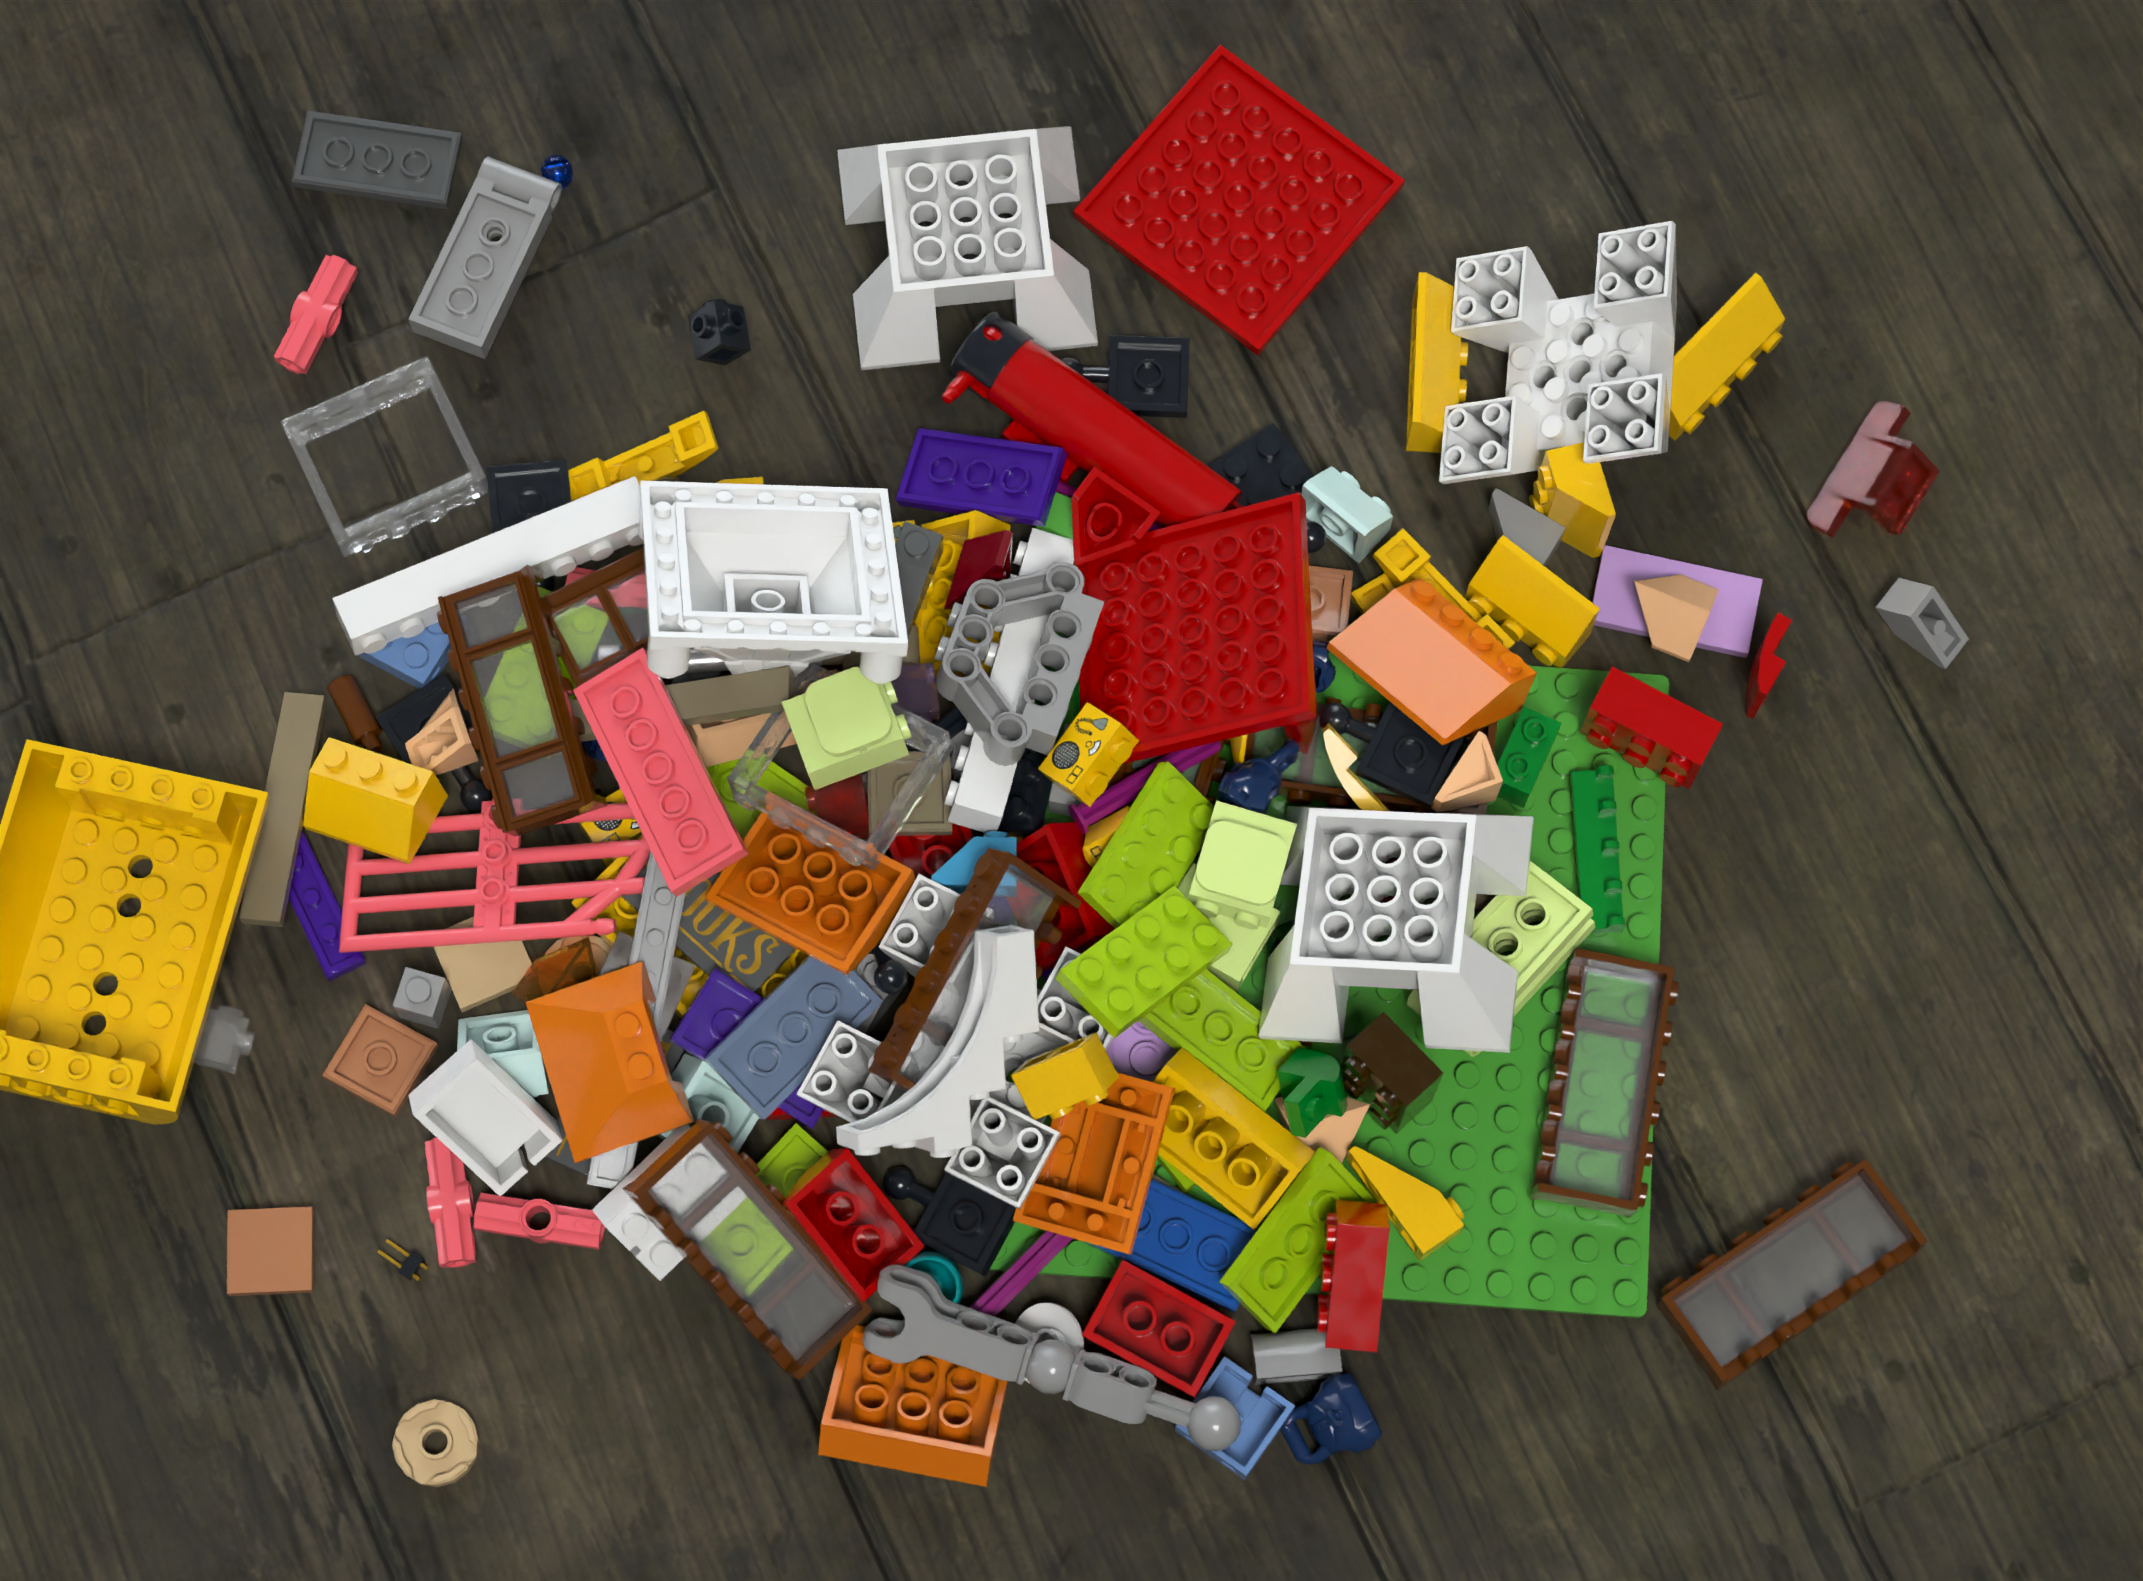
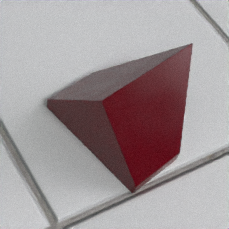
(981, 559)

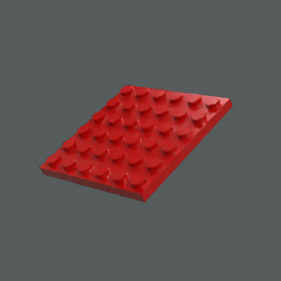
(1239, 199)
(1204, 629)

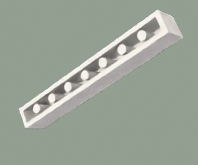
(548, 542)
(983, 785)

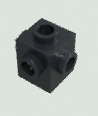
(719, 332)

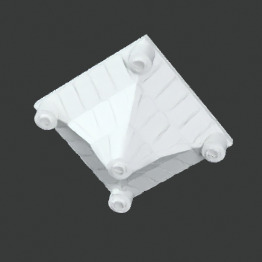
(771, 577)

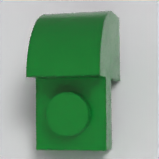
(1311, 1089)

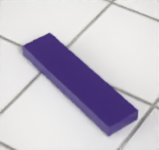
(320, 914)

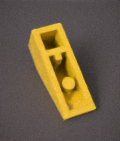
(1413, 1206)

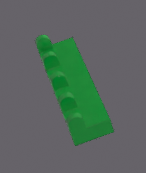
(1597, 846)

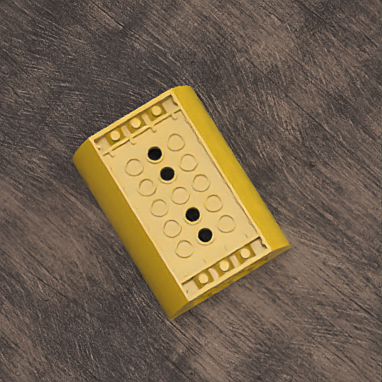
(64, 872)

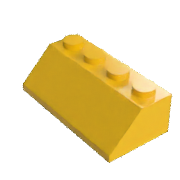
(1722, 353)
(1433, 364)
(933, 620)
(1227, 1141)

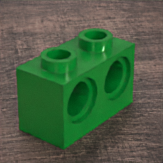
(1526, 755)

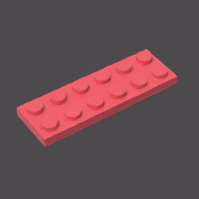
(660, 773)

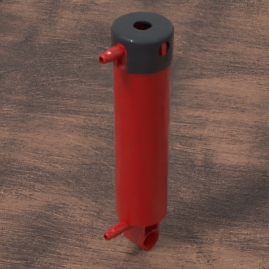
(1092, 427)

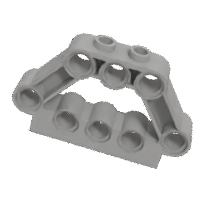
(977, 695)

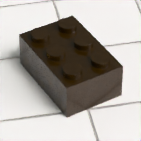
(1389, 1074)

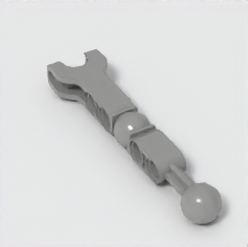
(1013, 1354)

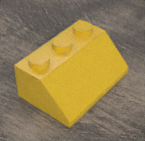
(1575, 497)
(1532, 603)
(371, 800)

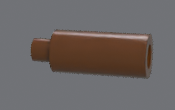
(355, 712)

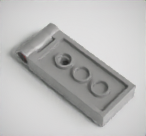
(478, 276)

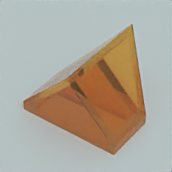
(557, 971)

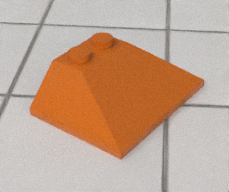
(607, 1063)
(1101, 1166)

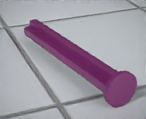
(1130, 787)
(1020, 1273)

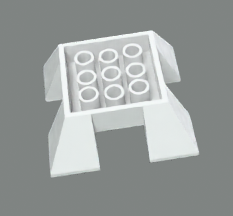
(925, 264)
(1576, 365)
(1444, 856)
(1006, 1140)

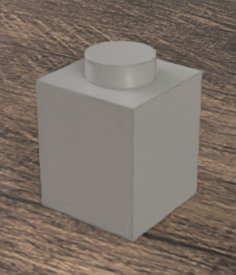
(422, 997)

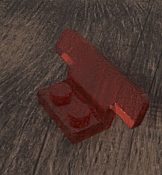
(1875, 475)

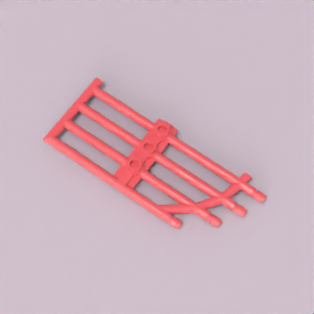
(496, 886)

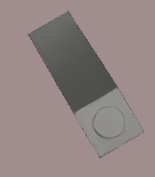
(917, 559)

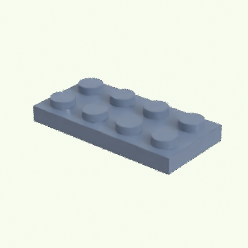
(786, 1031)

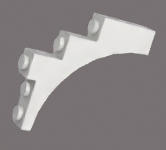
(996, 1011)

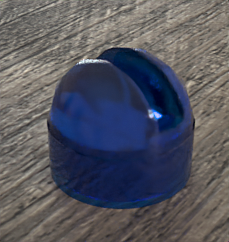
(558, 174)

